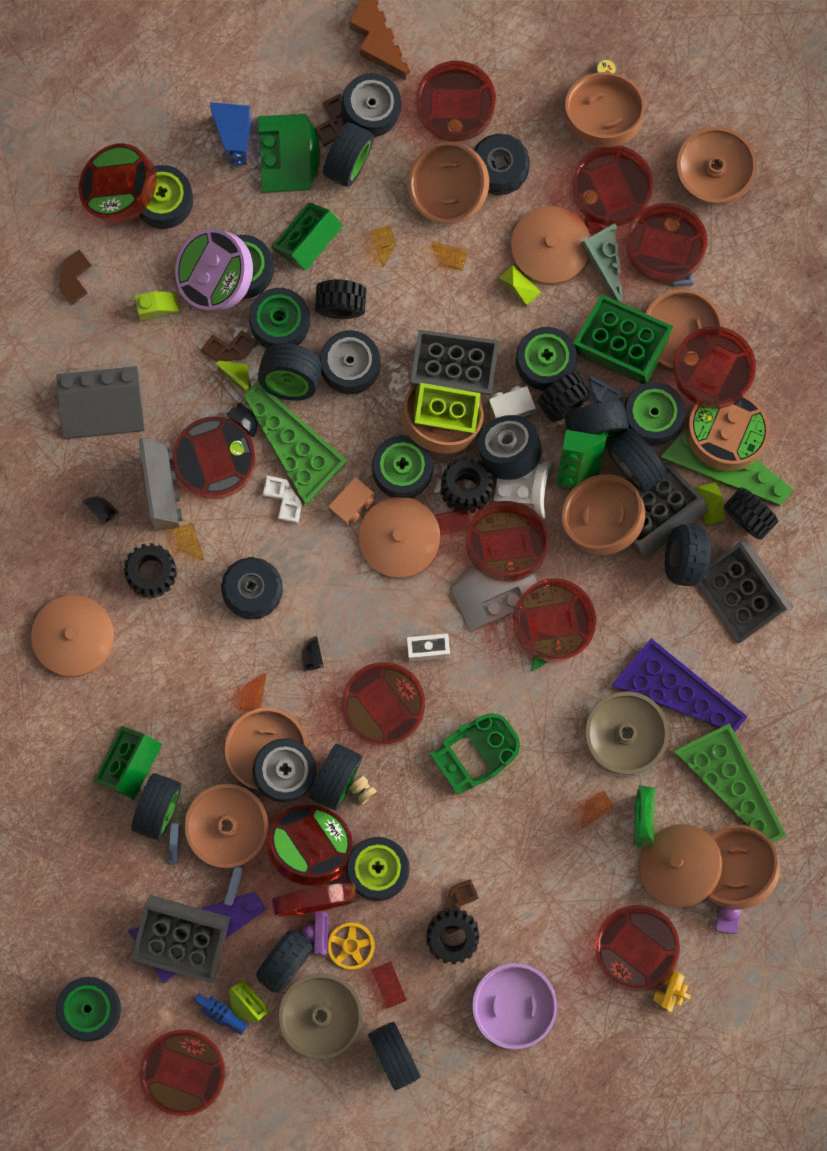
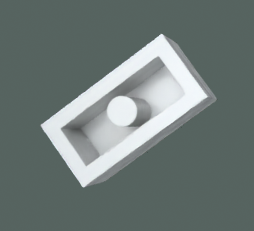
(516, 402)
(428, 647)

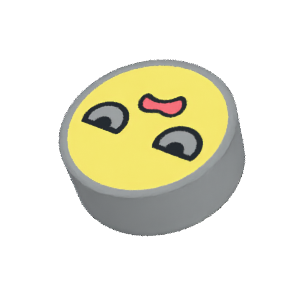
(606, 66)

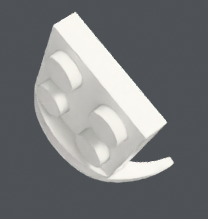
(526, 489)

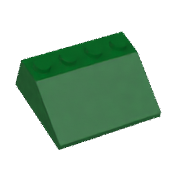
(623, 339)

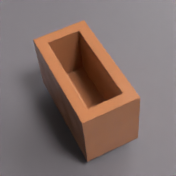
(352, 502)

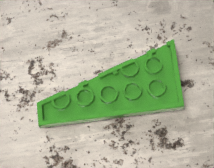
(727, 771)

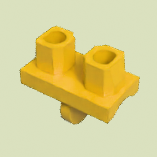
(674, 991)

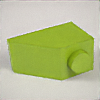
(156, 304)

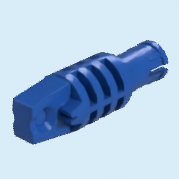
(220, 1013)

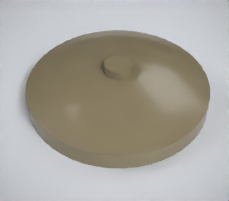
(627, 733)
(321, 1016)

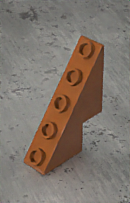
(379, 40)

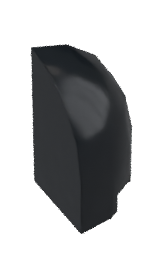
(244, 418)
(101, 508)
(311, 655)

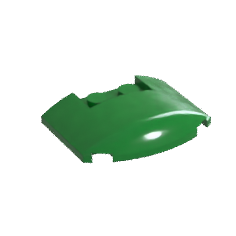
(288, 153)

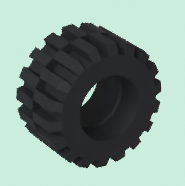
(340, 299)
(563, 396)
(471, 471)
(751, 513)
(145, 554)
(447, 952)

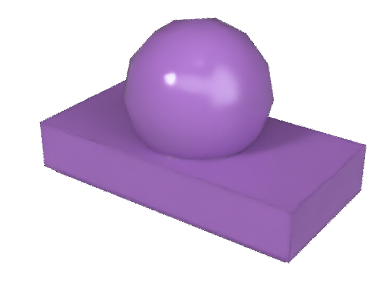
(727, 920)
(318, 933)

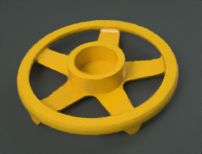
(351, 946)

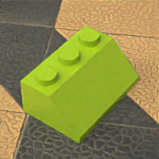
(446, 408)

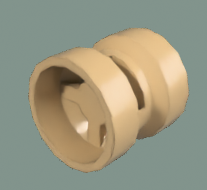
(358, 789)

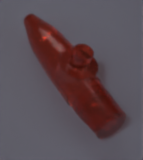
(594, 227)

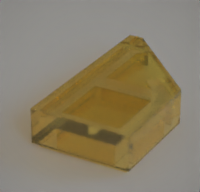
(384, 243)
(450, 255)
(188, 540)

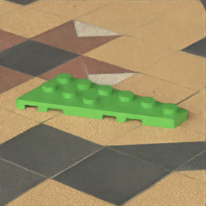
(301, 451)
(755, 477)

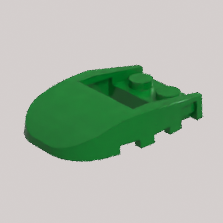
(494, 741)
(644, 816)

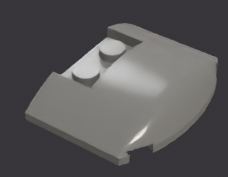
(486, 599)

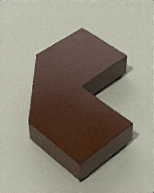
(328, 131)
(71, 269)
(237, 350)
(459, 896)

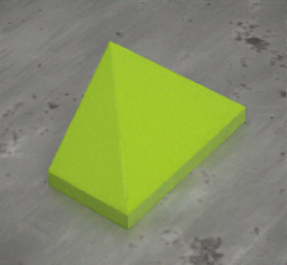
(519, 285)
(236, 373)
(714, 503)
(246, 1003)

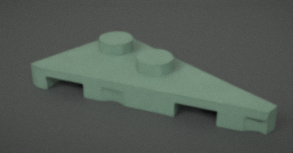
(604, 255)

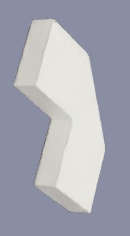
(282, 490)

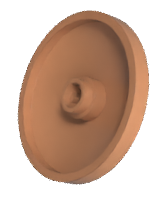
(716, 165)
(550, 245)
(399, 537)
(72, 636)
(226, 825)
(681, 866)

